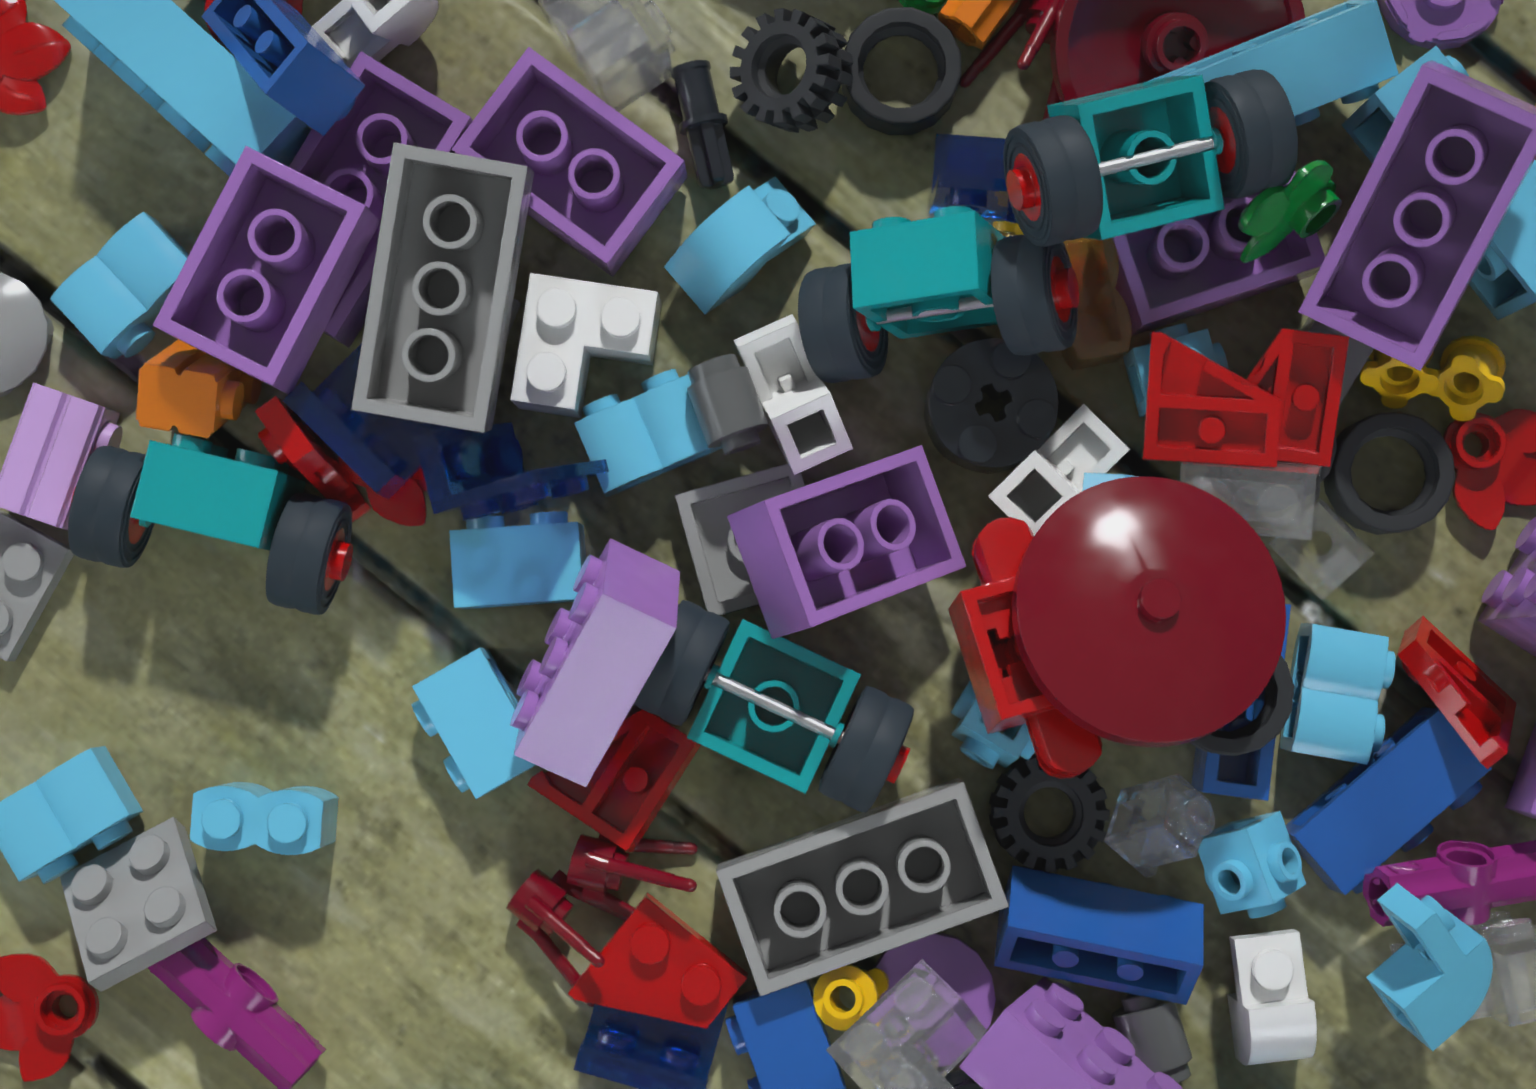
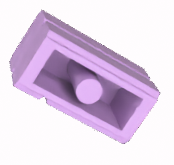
(50, 452)

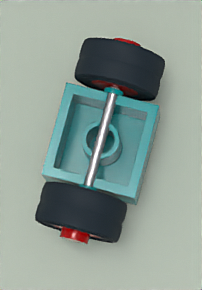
(1148, 155)
(931, 281)
(223, 498)
(778, 708)

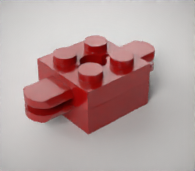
(993, 659)

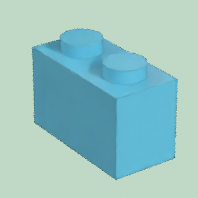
(516, 563)
(472, 714)

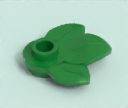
(1300, 206)

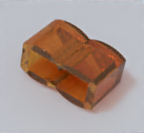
(1103, 316)

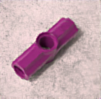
(1461, 878)
(239, 1012)

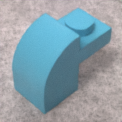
(737, 243)
(1438, 972)

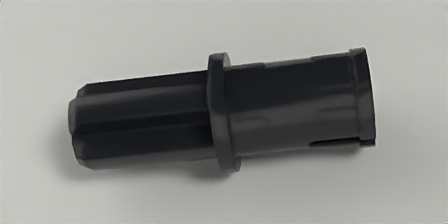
(703, 124)

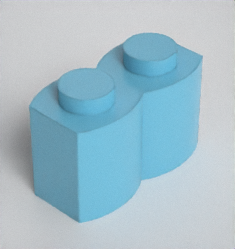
(123, 287)
(643, 433)
(1337, 693)
(64, 813)
(250, 814)

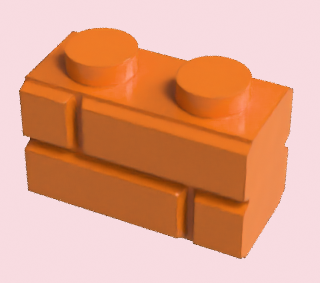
(191, 391)

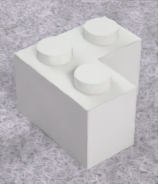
(568, 325)

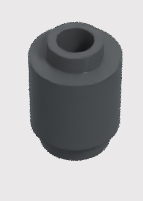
(726, 404)
(1156, 1034)

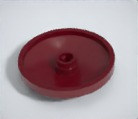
(1132, 41)
(1148, 612)

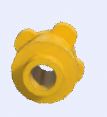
(1470, 376)
(1397, 380)
(865, 985)

